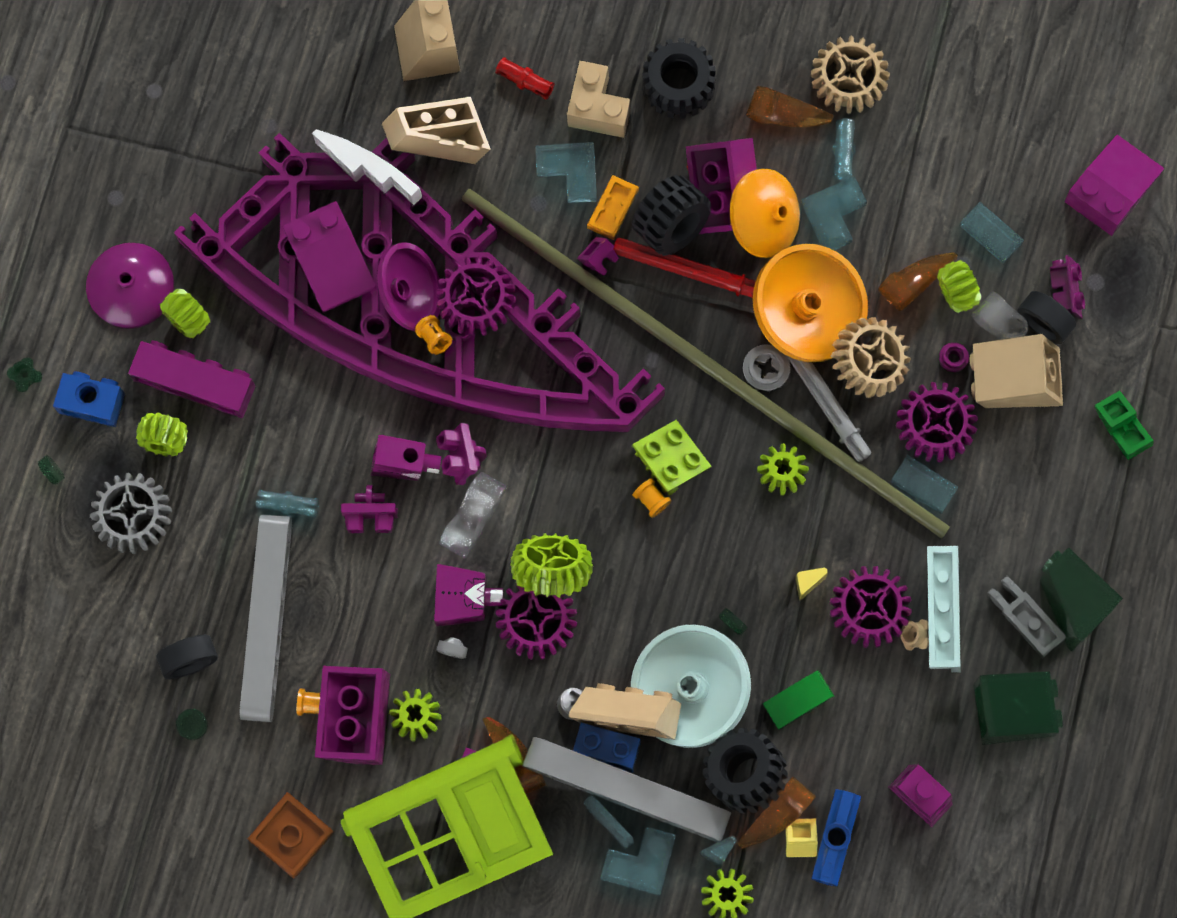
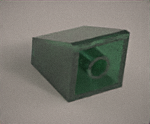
(1076, 596)
(1016, 707)

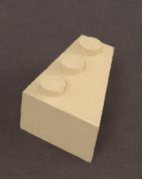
(438, 130)

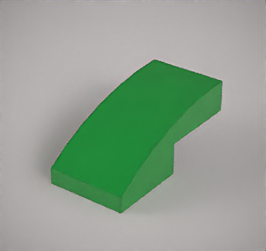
(1123, 425)
(798, 699)

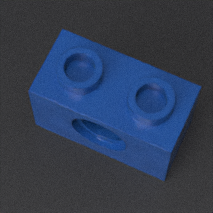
(102, 410)
(607, 746)

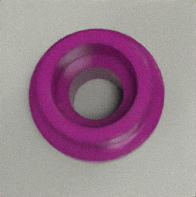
(960, 351)

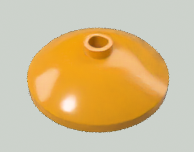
(764, 213)

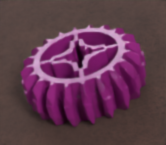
(484, 289)
(944, 431)
(880, 615)
(522, 621)

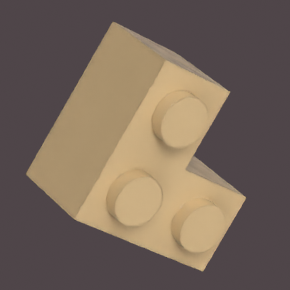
(592, 108)

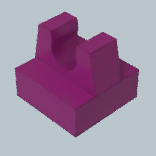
(596, 252)

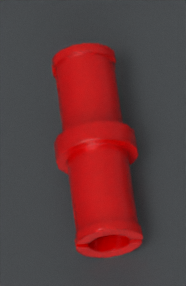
(524, 78)

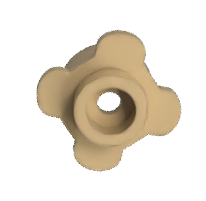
(915, 635)

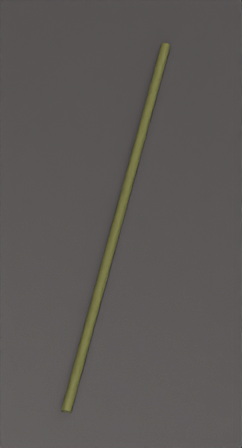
(707, 364)

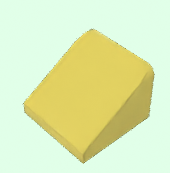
(808, 580)
(801, 838)

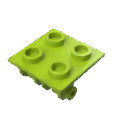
(671, 456)

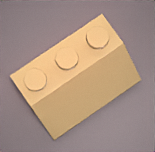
(628, 711)

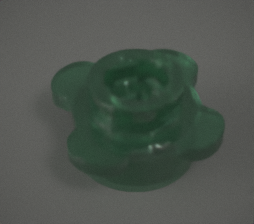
(21, 367)

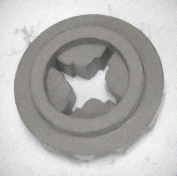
(759, 356)

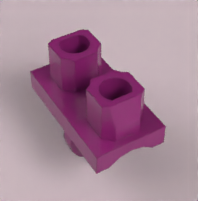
(464, 453)
(382, 512)

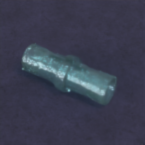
(844, 149)
(287, 503)

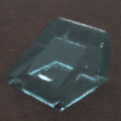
(718, 852)

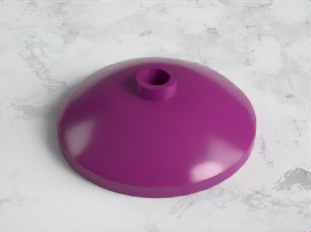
(407, 284)
(133, 302)

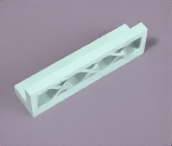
(943, 608)

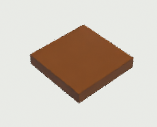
(290, 835)

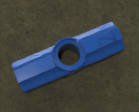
(840, 818)

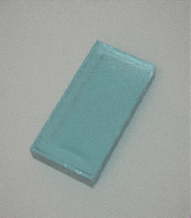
(991, 232)
(924, 484)
(608, 822)

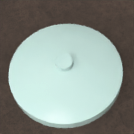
(703, 674)

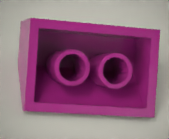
(715, 172)
(352, 715)

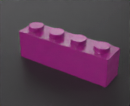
(191, 378)

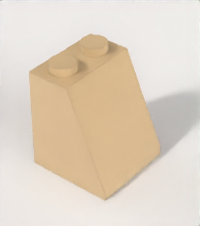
(426, 40)
(1017, 373)

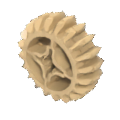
(866, 60)
(870, 357)

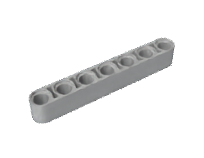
(265, 618)
(626, 789)

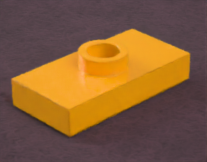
(613, 207)

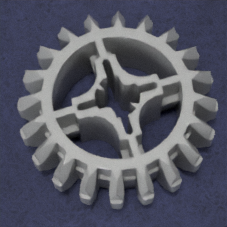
(127, 489)

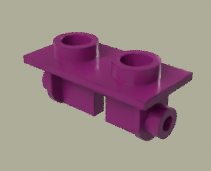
(1067, 276)

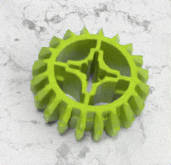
(551, 565)

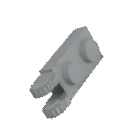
(1028, 618)

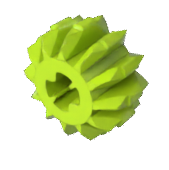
(959, 286)
(185, 313)
(162, 434)
(794, 471)
(404, 718)
(726, 884)

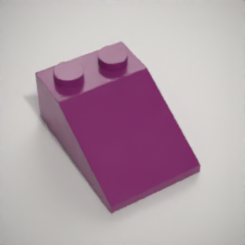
(1113, 184)
(329, 256)

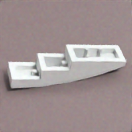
(359, 161)

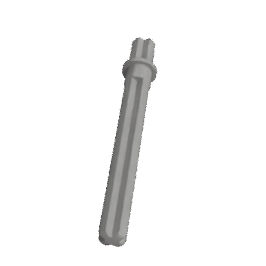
(832, 409)

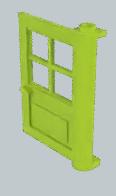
(485, 816)

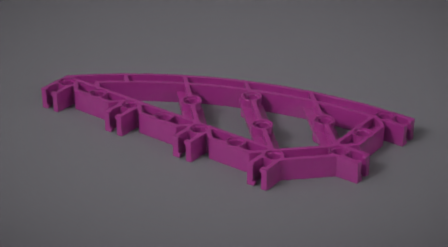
(372, 354)

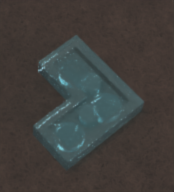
(575, 162)
(827, 208)
(645, 871)

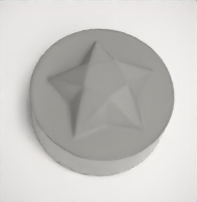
(452, 647)
(567, 700)

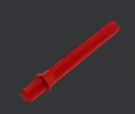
(685, 267)

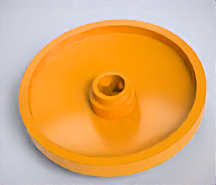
(807, 299)

